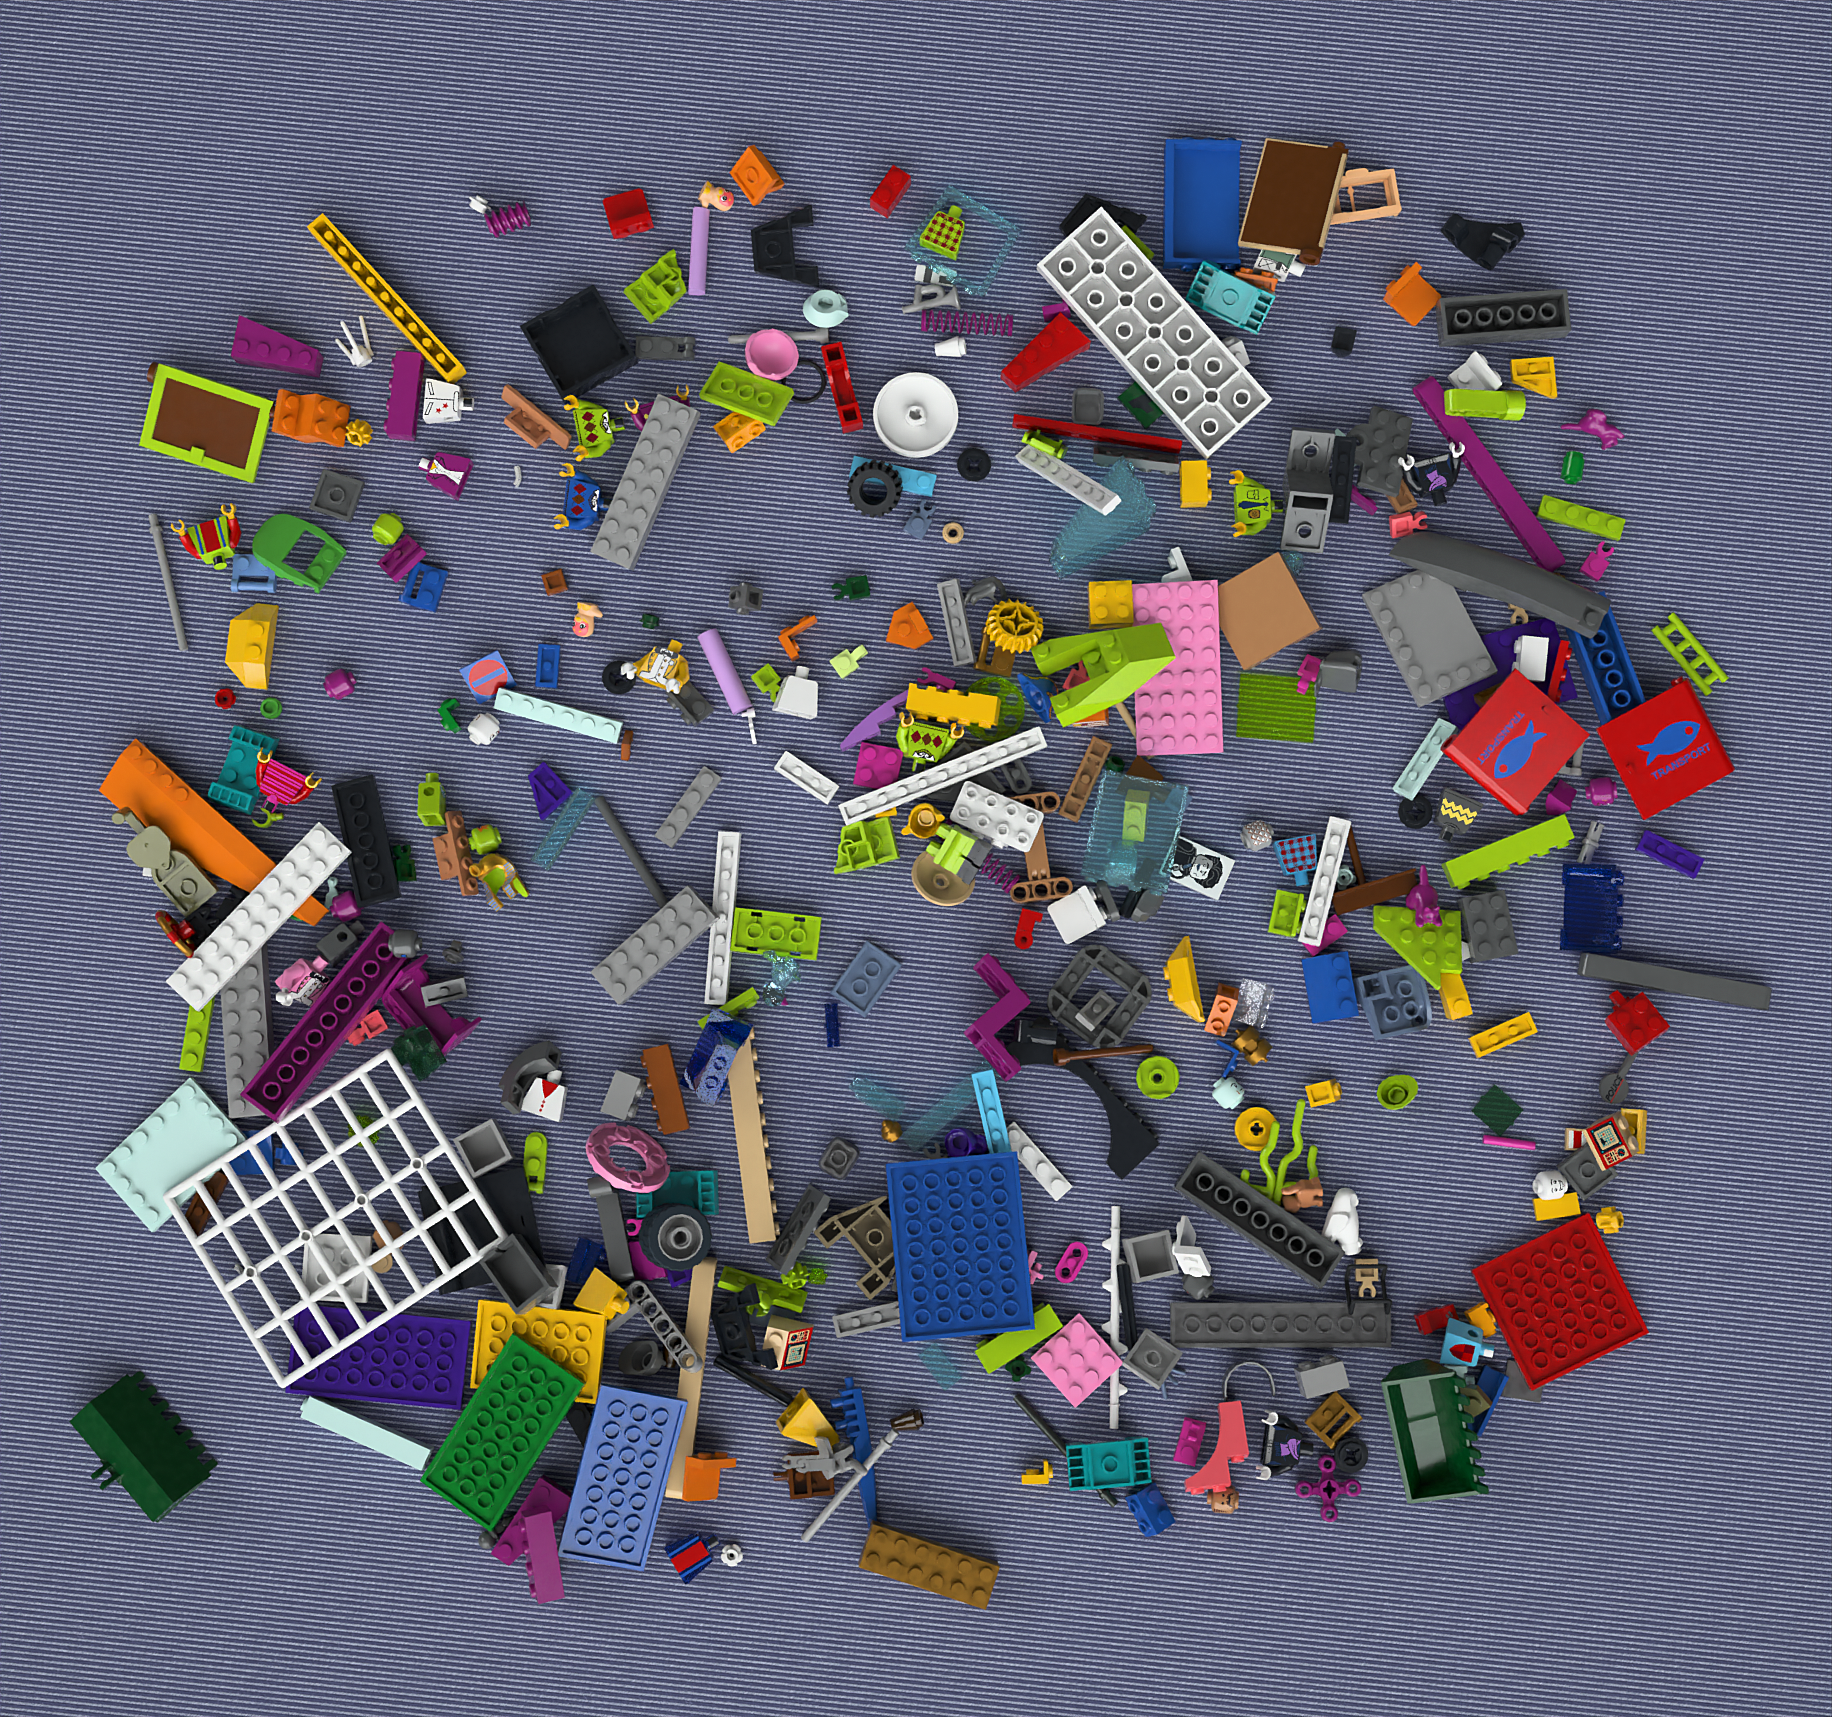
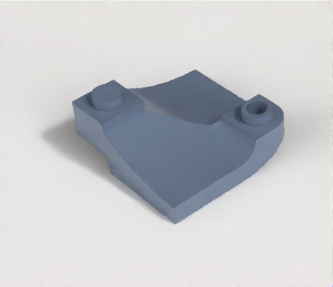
(1394, 1001)

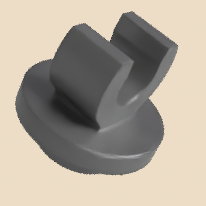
(453, 954)

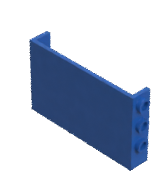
(1201, 203)

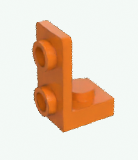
(786, 634)
(1222, 1009)

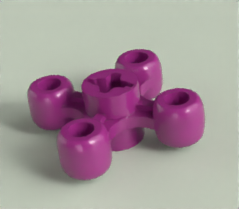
(1317, 1488)

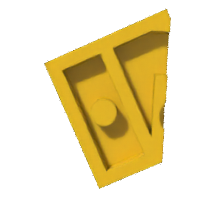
(1535, 375)

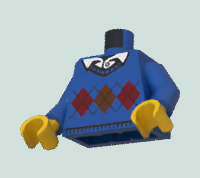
(582, 500)

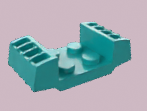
(1230, 297)
(237, 780)
(684, 1187)
(1108, 1464)

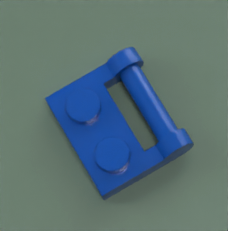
(430, 588)

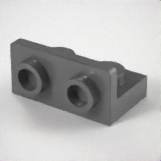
(691, 704)

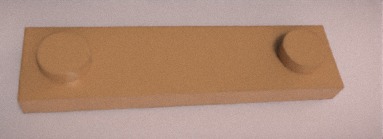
(1085, 779)

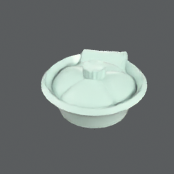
(825, 308)

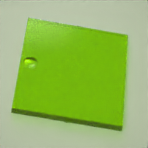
(1274, 709)

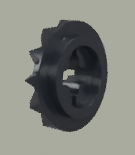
(974, 455)
(610, 682)
(1422, 819)
(1360, 1455)

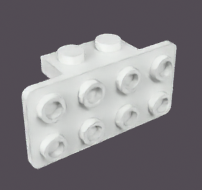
(996, 817)

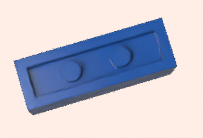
(1492, 1384)

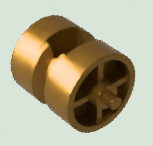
(1251, 1045)

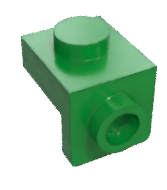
(448, 720)

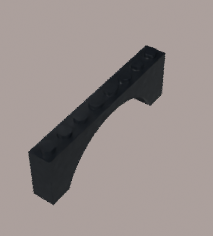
(1129, 1138)

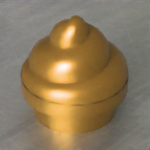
(891, 1130)

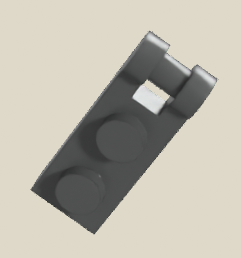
(664, 348)

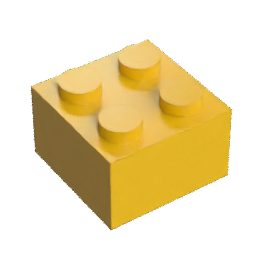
(1110, 604)

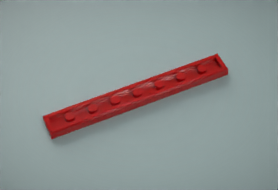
(1097, 434)

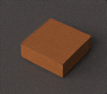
(554, 582)

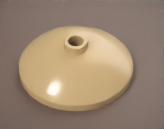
(927, 874)

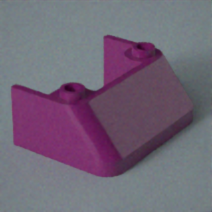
(407, 1006)

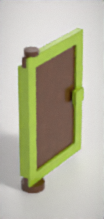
(206, 422)

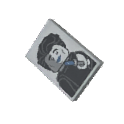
(1200, 868)

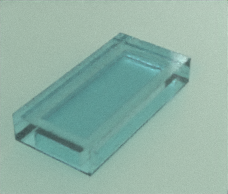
(939, 1366)

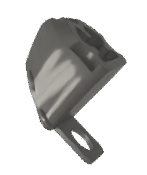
(1340, 671)

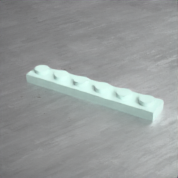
(558, 715)

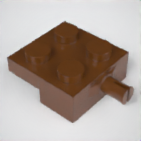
(808, 1483)

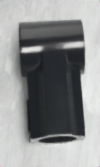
(1030, 1032)

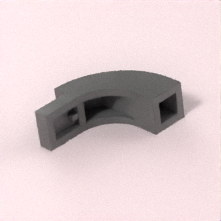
(523, 1071)

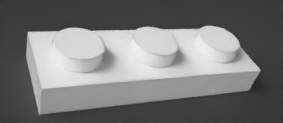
(806, 777)

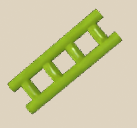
(1703, 655)

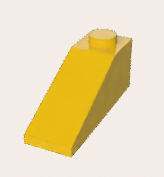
(1454, 996)

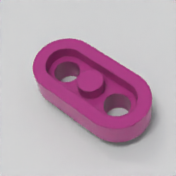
(1071, 1262)

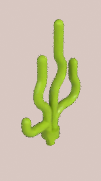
(1276, 1183)

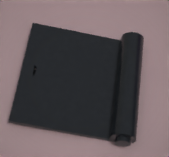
(508, 1198)

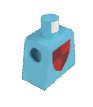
(1463, 1344)

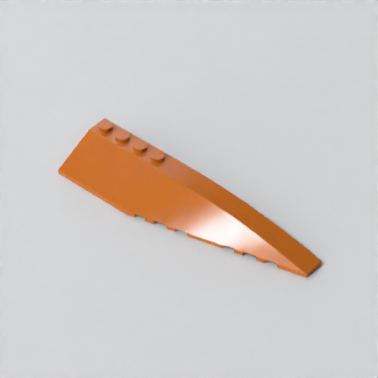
(191, 822)

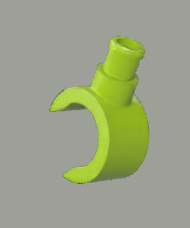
(271, 817)

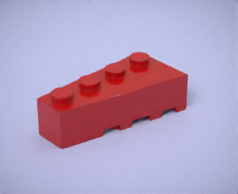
(1050, 348)

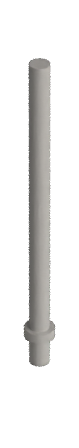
(156, 531)
(885, 1443)

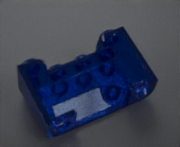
(1592, 908)

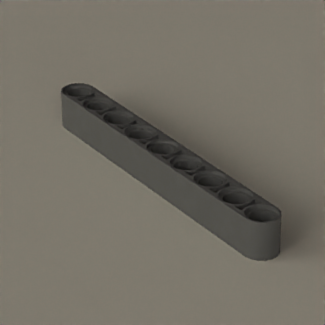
(1674, 981)

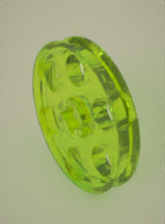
(1017, 710)

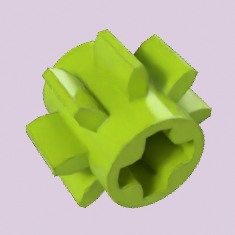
(796, 1277)

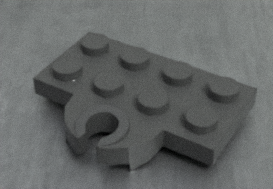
(1380, 447)

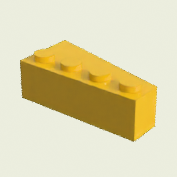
(953, 706)

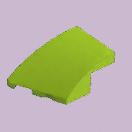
(657, 288)
(866, 845)

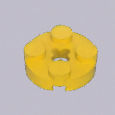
(1247, 1120)

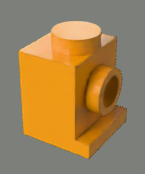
(1481, 1318)

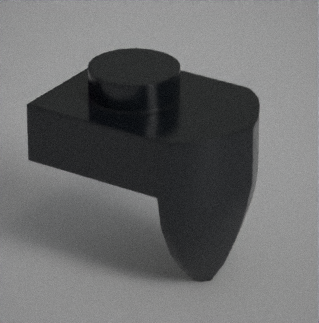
(1343, 341)

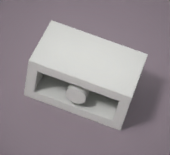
(1531, 657)

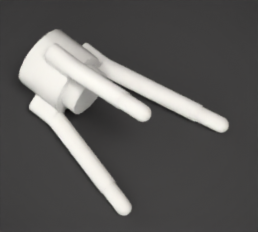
(361, 356)

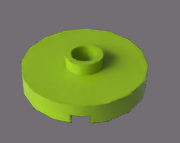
(1169, 1077)

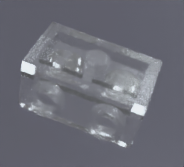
(1253, 1003)

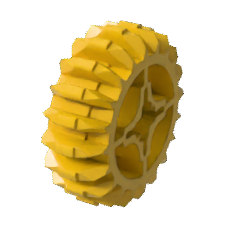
(1014, 626)

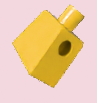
(602, 1296)

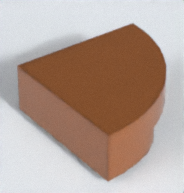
(626, 745)

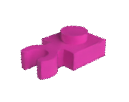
(1595, 563)

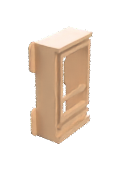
(1362, 177)

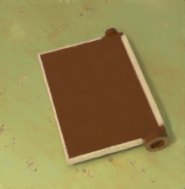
(1294, 198)

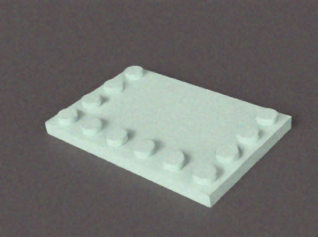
(167, 1150)

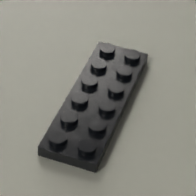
(367, 838)

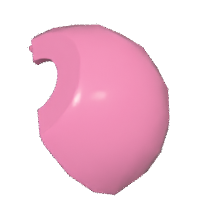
(771, 354)

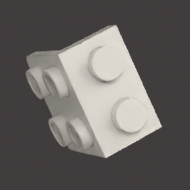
(1077, 915)
(1189, 1257)

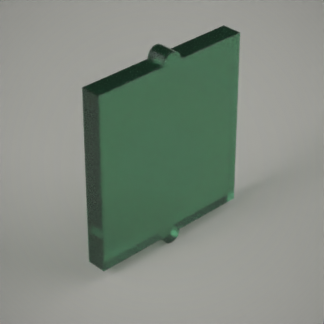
(1497, 1110)

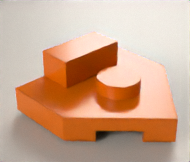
(908, 628)

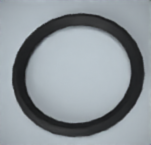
(823, 384)

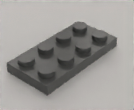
(1140, 459)
(798, 1229)

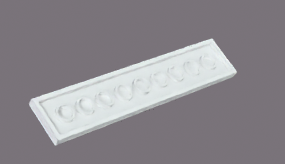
(258, 916)

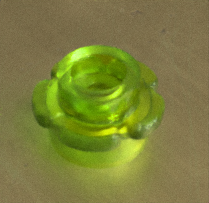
(817, 1277)

